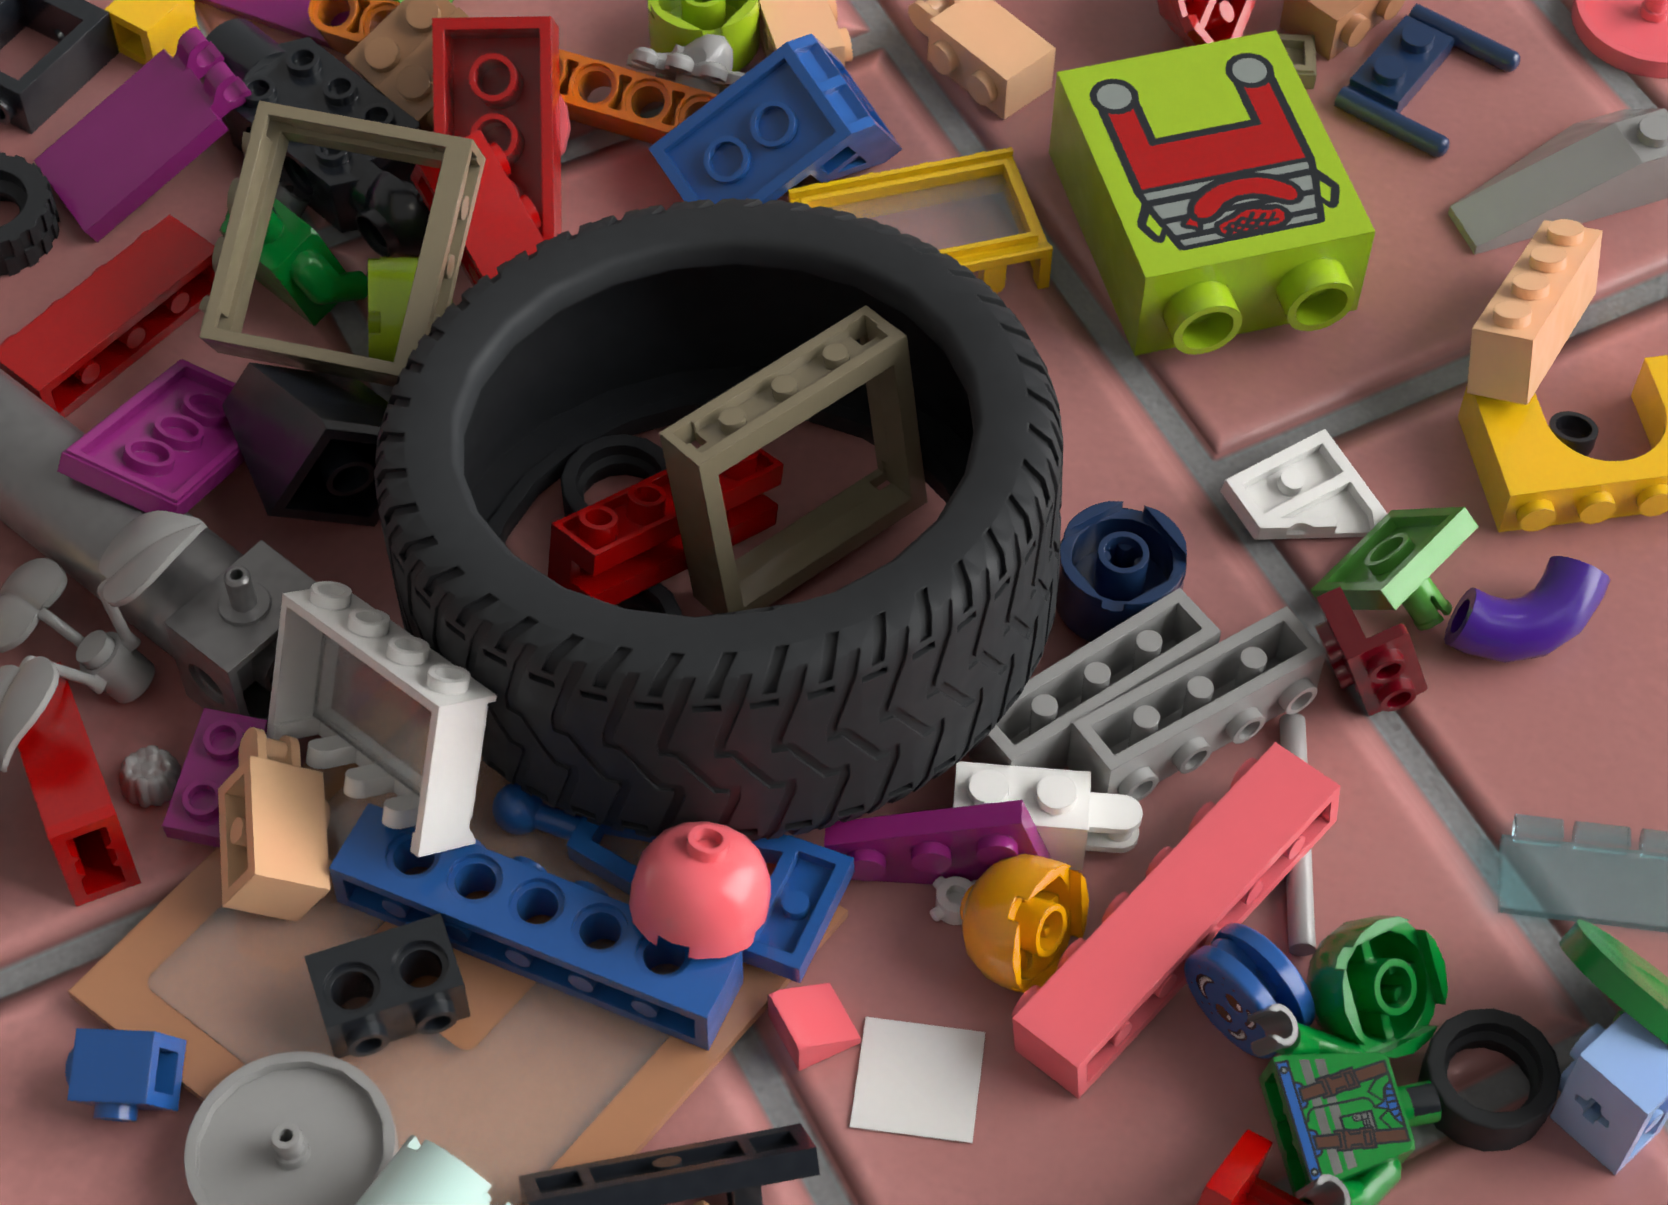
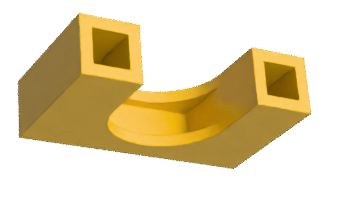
(1544, 483)

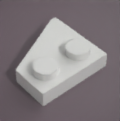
(1304, 494)

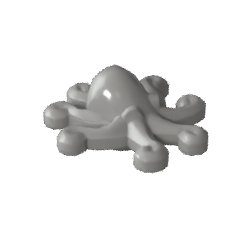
(700, 64)

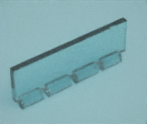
(1586, 878)

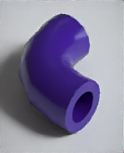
(1531, 623)

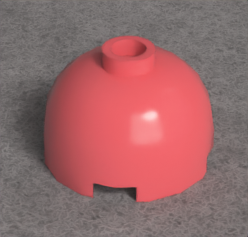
(701, 889)

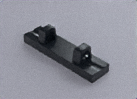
(681, 1173)

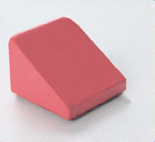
(811, 1023)

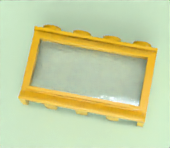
(960, 205)

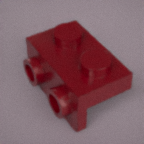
(1378, 666)

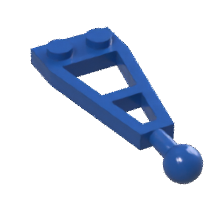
(803, 884)

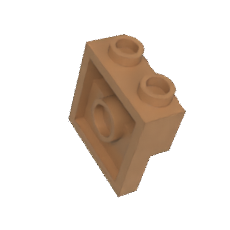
(400, 56)

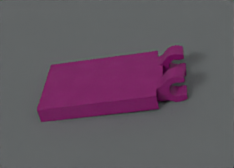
(143, 134)

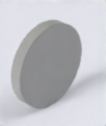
(289, 1134)

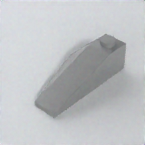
(1575, 176)

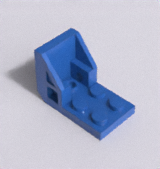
(775, 128)

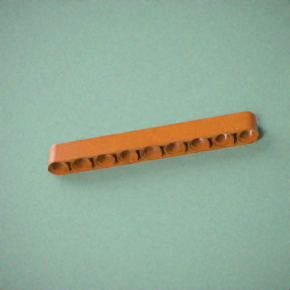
(577, 76)

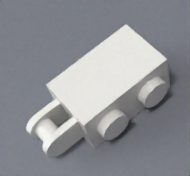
(1059, 805)

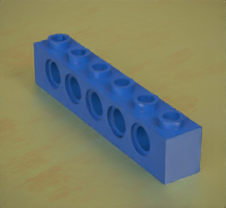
(556, 953)

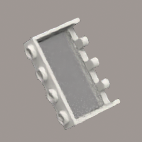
(381, 705)

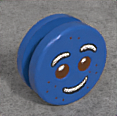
(1243, 975)

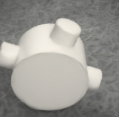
(949, 898)

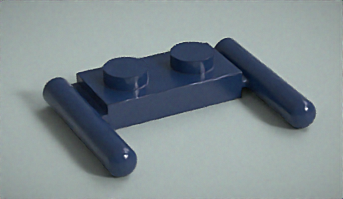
(1405, 64)

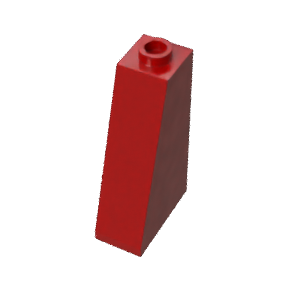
(76, 802)

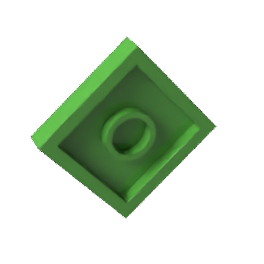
(1396, 563)

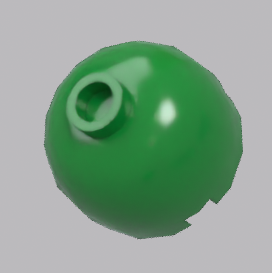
(1378, 984)

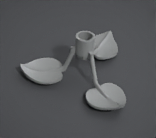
(106, 659)

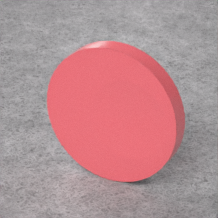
(1625, 33)

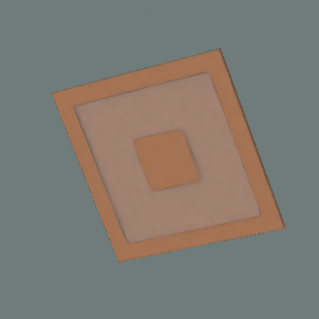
(506, 1091)

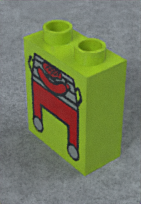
(1209, 194)

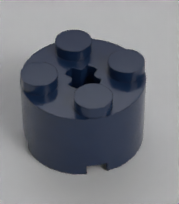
(1116, 566)

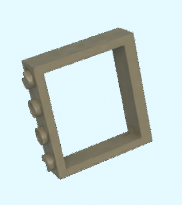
(250, 208)
(762, 411)

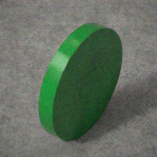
(1620, 975)

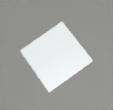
(918, 1080)

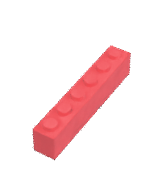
(1137, 956)

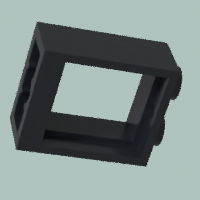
(82, 50)

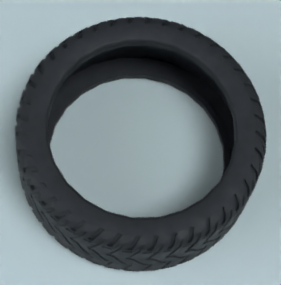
(742, 714)

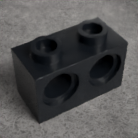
(382, 971)

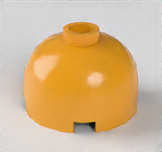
(1023, 918)

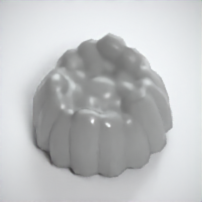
(149, 776)

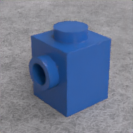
(125, 1072)

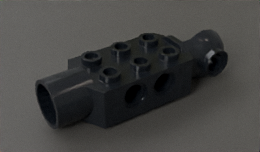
(342, 186)

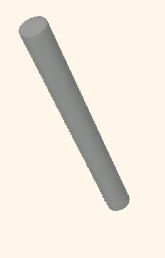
(1300, 879)

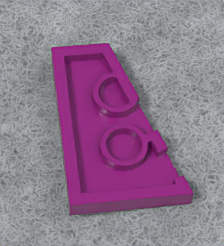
(936, 842)

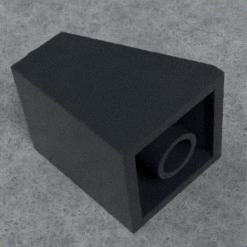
(308, 442)

